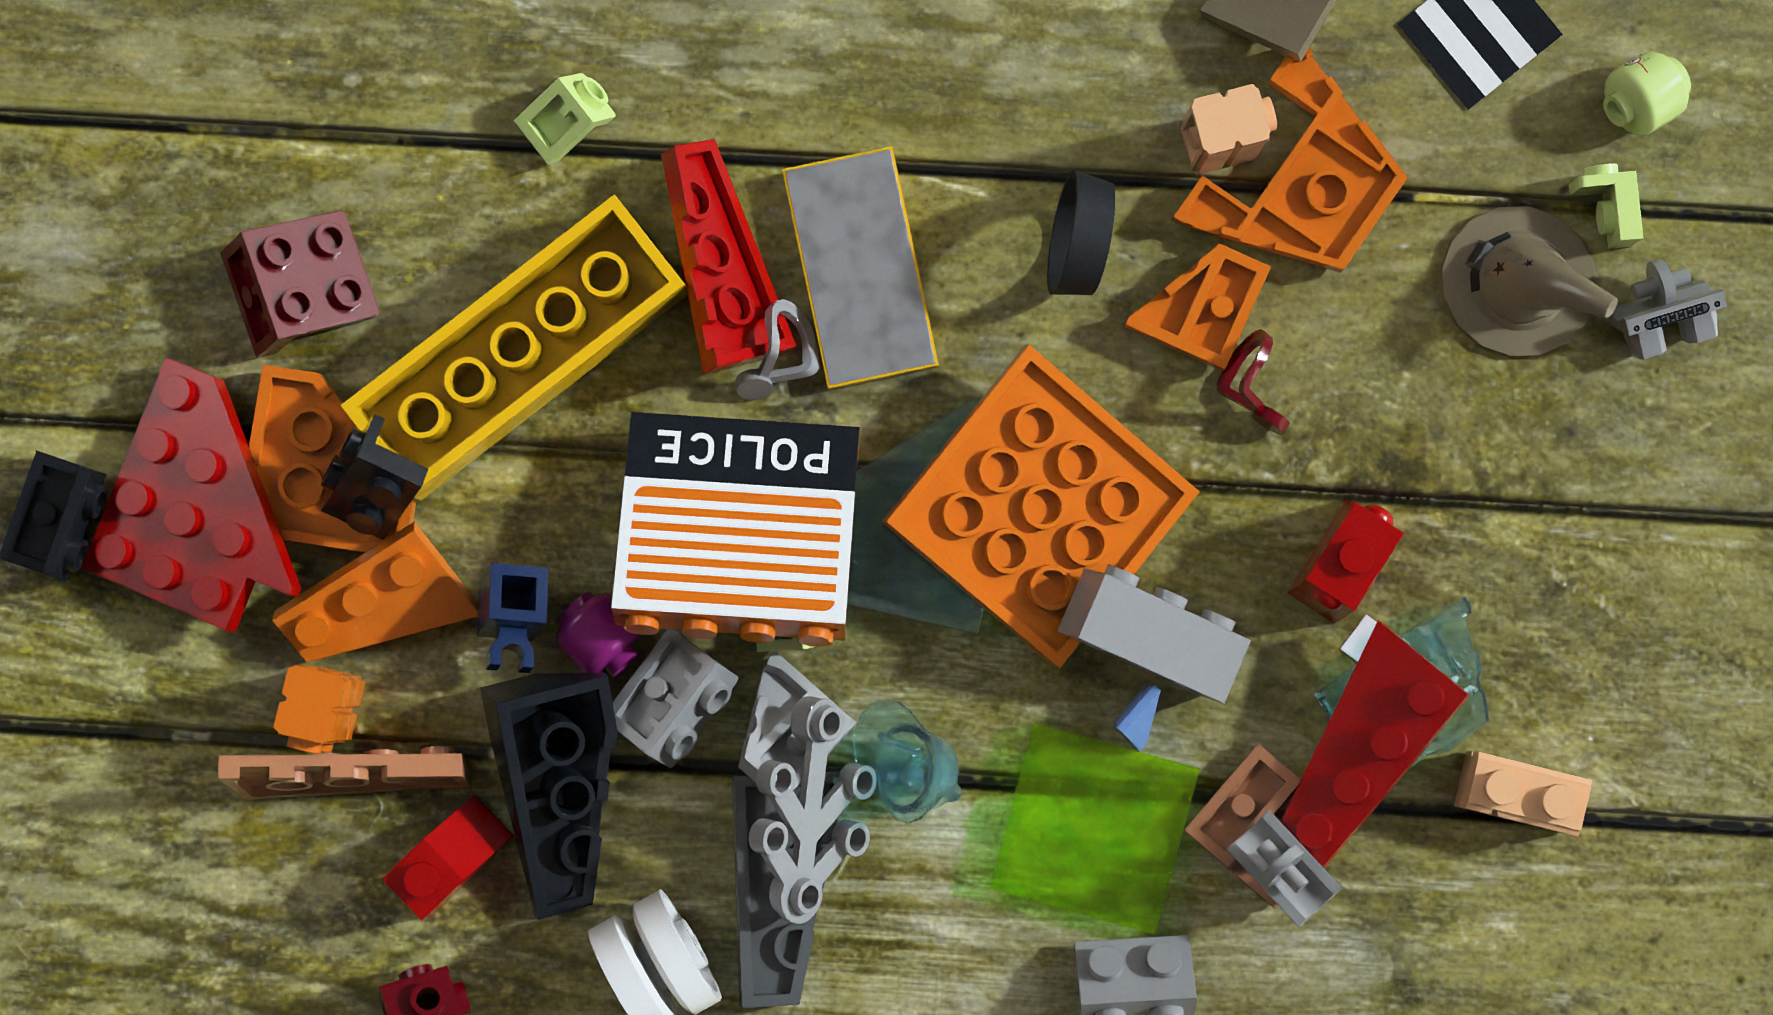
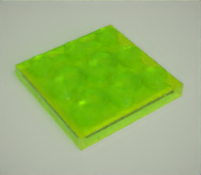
(1094, 828)

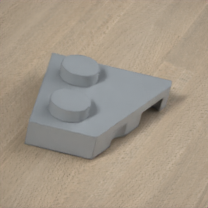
(769, 726)

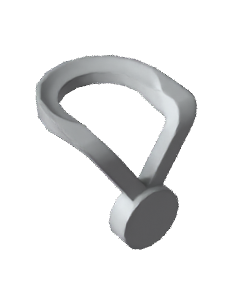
(757, 383)

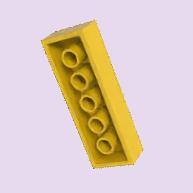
(520, 344)

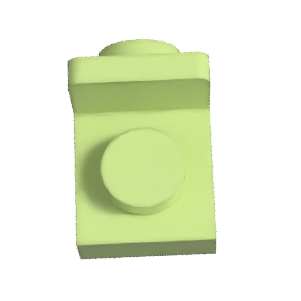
(564, 115)
(1620, 210)

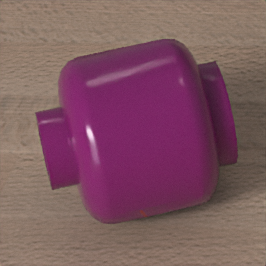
(592, 638)

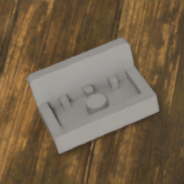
(1136, 976)

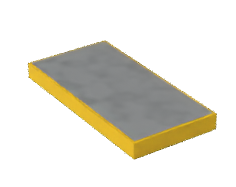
(860, 268)

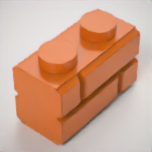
(318, 707)

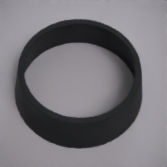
(1081, 235)

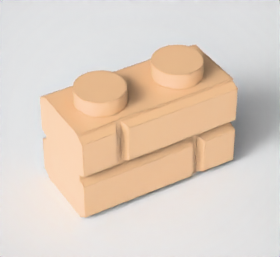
(1227, 128)
(1523, 793)

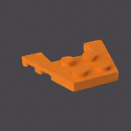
(1323, 192)

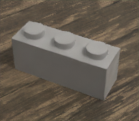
(1155, 632)

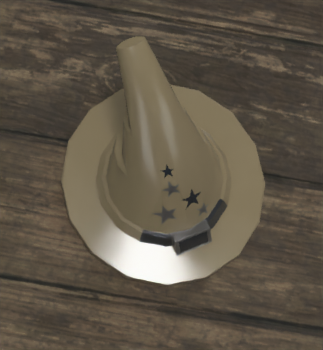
(1521, 282)

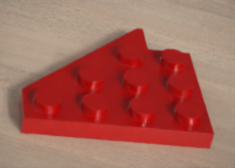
(191, 507)

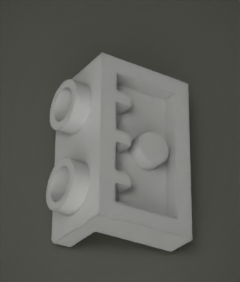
(672, 698)

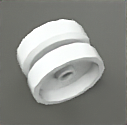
(662, 961)

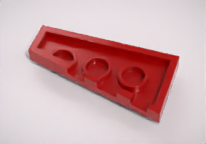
(719, 260)
(1373, 737)

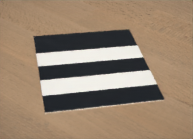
(1478, 41)

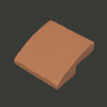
(1252, 790)

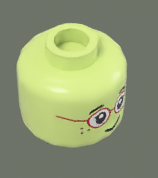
(1647, 93)

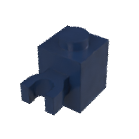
(512, 611)

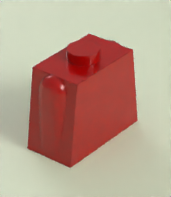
(1346, 560)

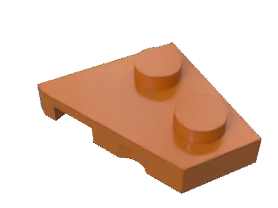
(1204, 307)

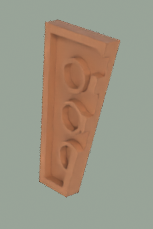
(343, 773)

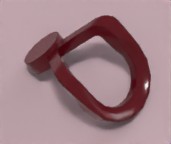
(1246, 398)

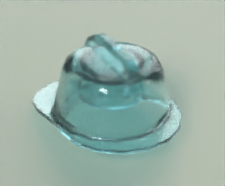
(911, 765)

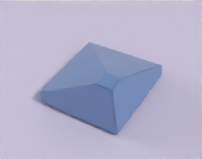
(1137, 717)

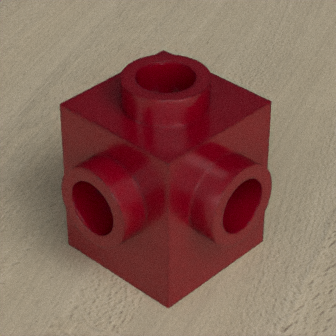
(424, 988)

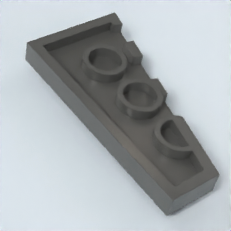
(770, 950)

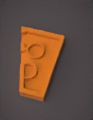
(376, 598)

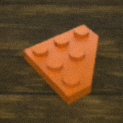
(292, 444)

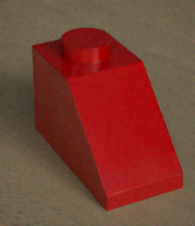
(447, 858)

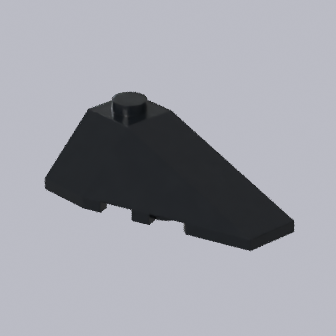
(553, 765)

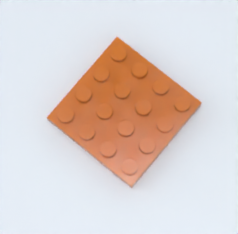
(1035, 496)

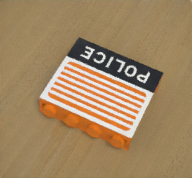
(736, 528)

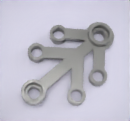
(799, 881)

